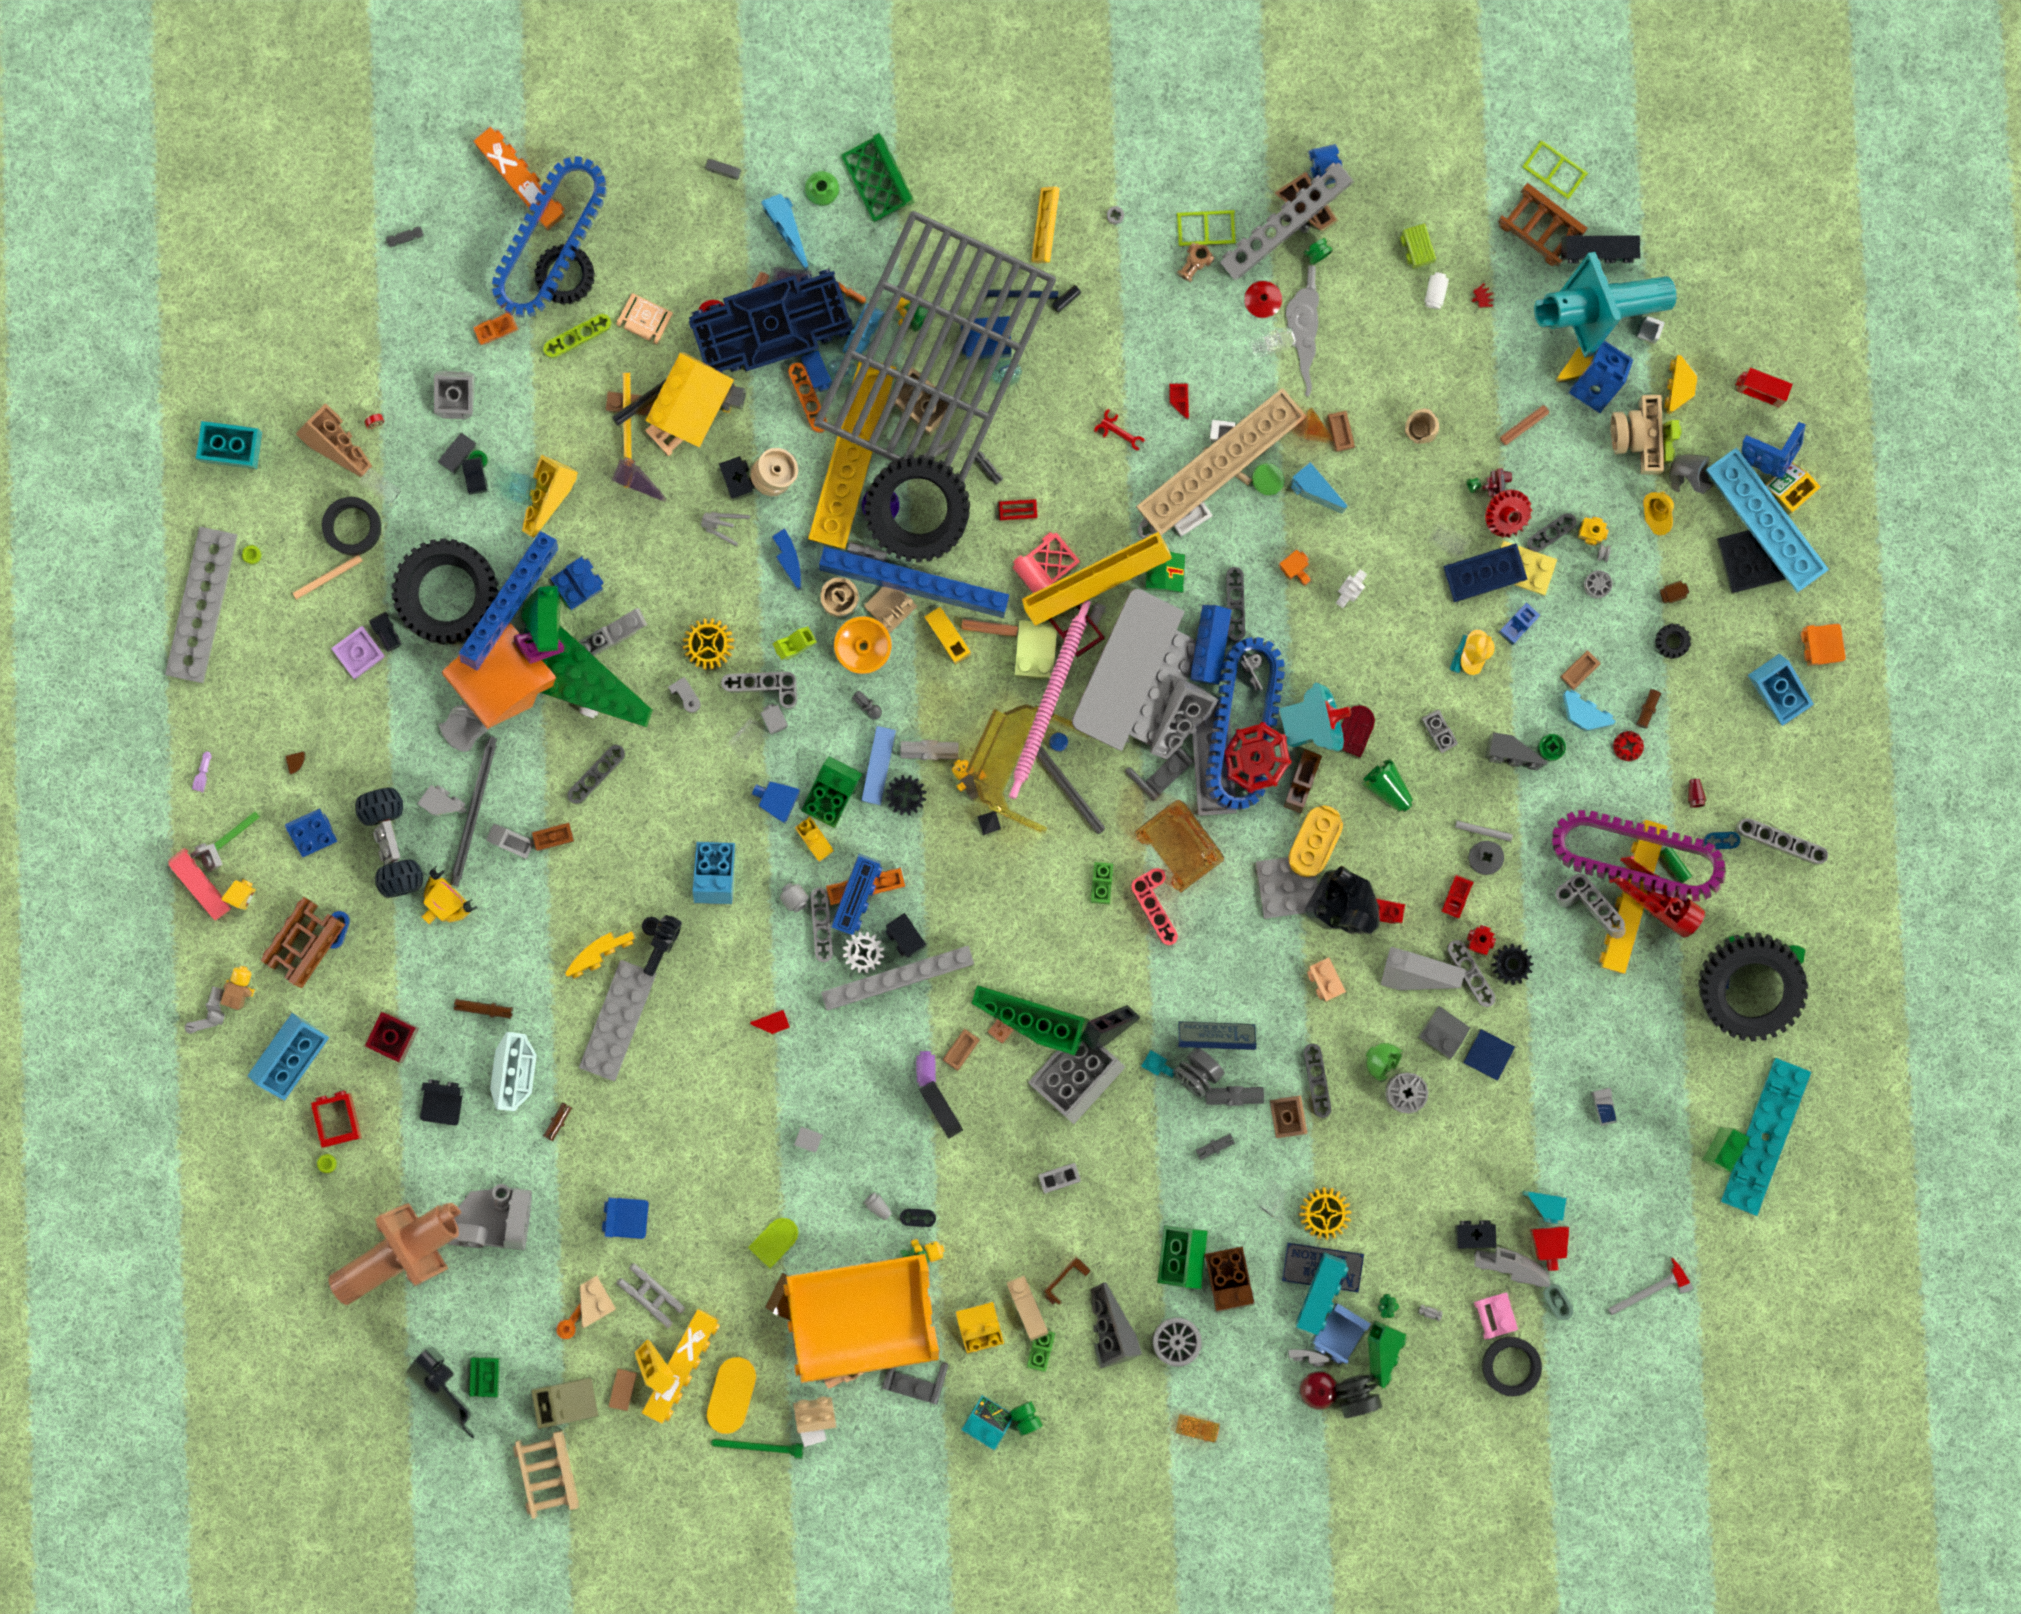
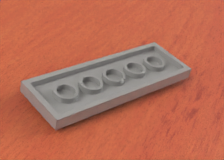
(1201, 747)
(617, 1021)

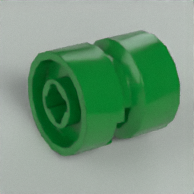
(1026, 1418)

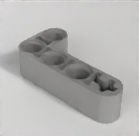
(759, 685)
(1594, 907)

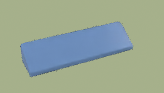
(878, 765)

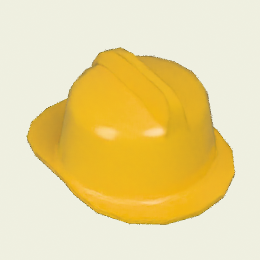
(1658, 512)
(1476, 651)

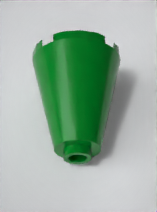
(1389, 786)

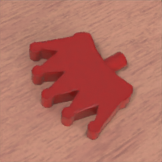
(1482, 296)

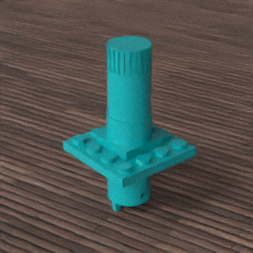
(1597, 307)

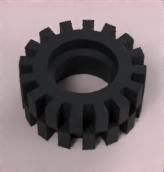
(1681, 633)

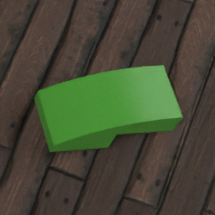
(1102, 883)
(1040, 1352)

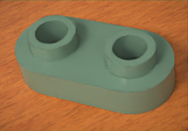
(1558, 1301)

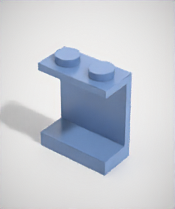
(1340, 1334)

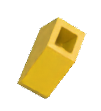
(814, 839)

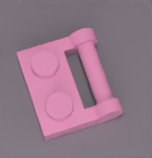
(1501, 1312)

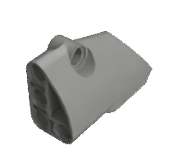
(494, 1220)

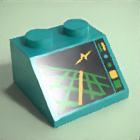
(1547, 1206)
(987, 1422)

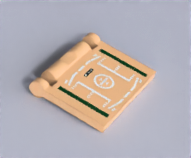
(644, 318)

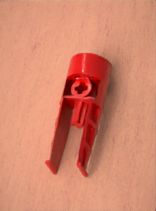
(1677, 914)

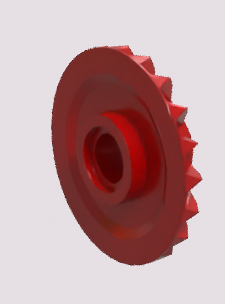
(1501, 507)

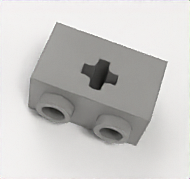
(1059, 1177)

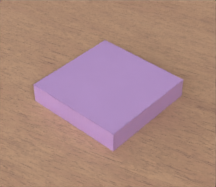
(358, 652)

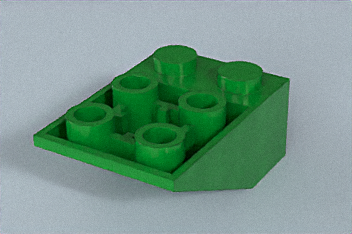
(831, 791)
(1383, 1349)

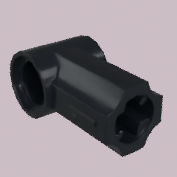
(384, 629)

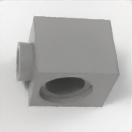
(774, 719)

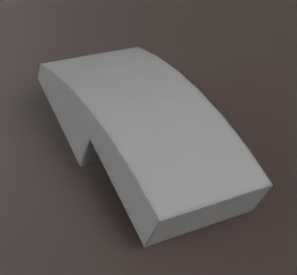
(1439, 731)
(1313, 1357)

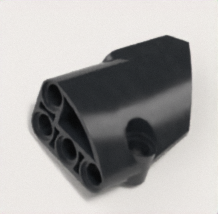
(1348, 903)

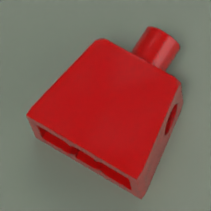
(1551, 1245)

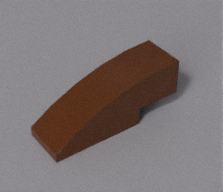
(1302, 781)

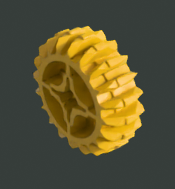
(715, 637)
(1324, 1204)

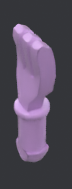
(200, 780)

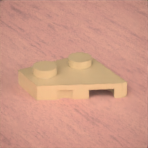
(594, 1301)

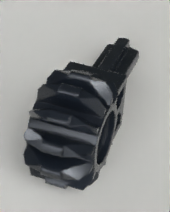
(663, 940)

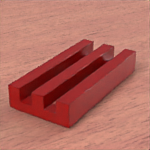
(1018, 517)

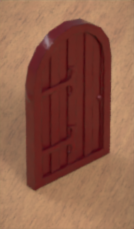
(1357, 730)

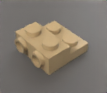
(814, 1414)

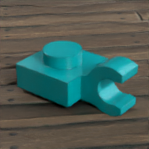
(1156, 1063)

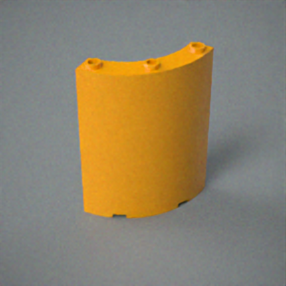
(861, 1318)

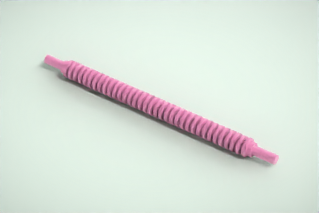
(1049, 699)

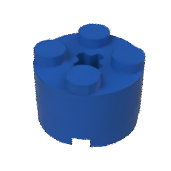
(1323, 158)

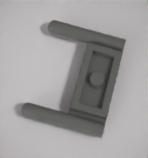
(1164, 775)
(915, 1387)

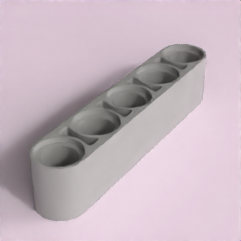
(1791, 841)

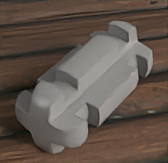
(1430, 1313)

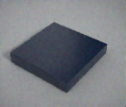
(1489, 1054)

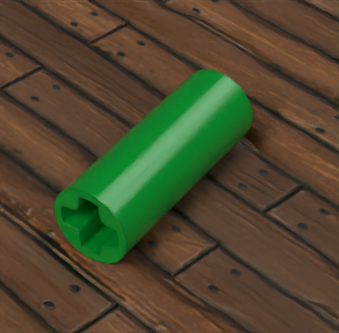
(1675, 864)

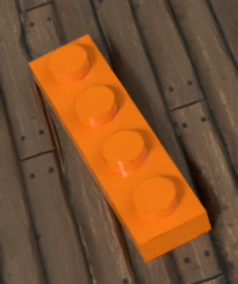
(887, 881)

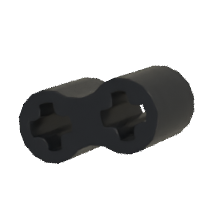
(475, 476)

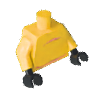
(444, 900)

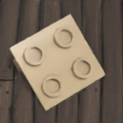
(890, 607)

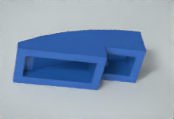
(788, 557)

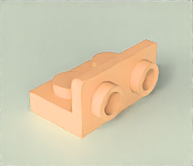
(1326, 980)

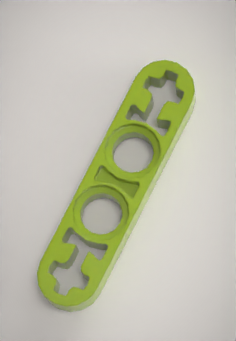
(576, 333)

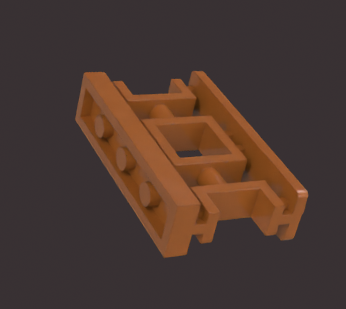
(313, 951)

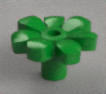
(1388, 1306)

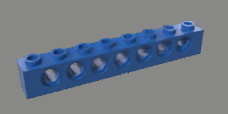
(508, 601)

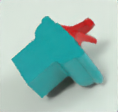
(1315, 720)

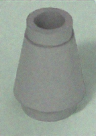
(877, 1206)

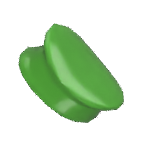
(1268, 479)

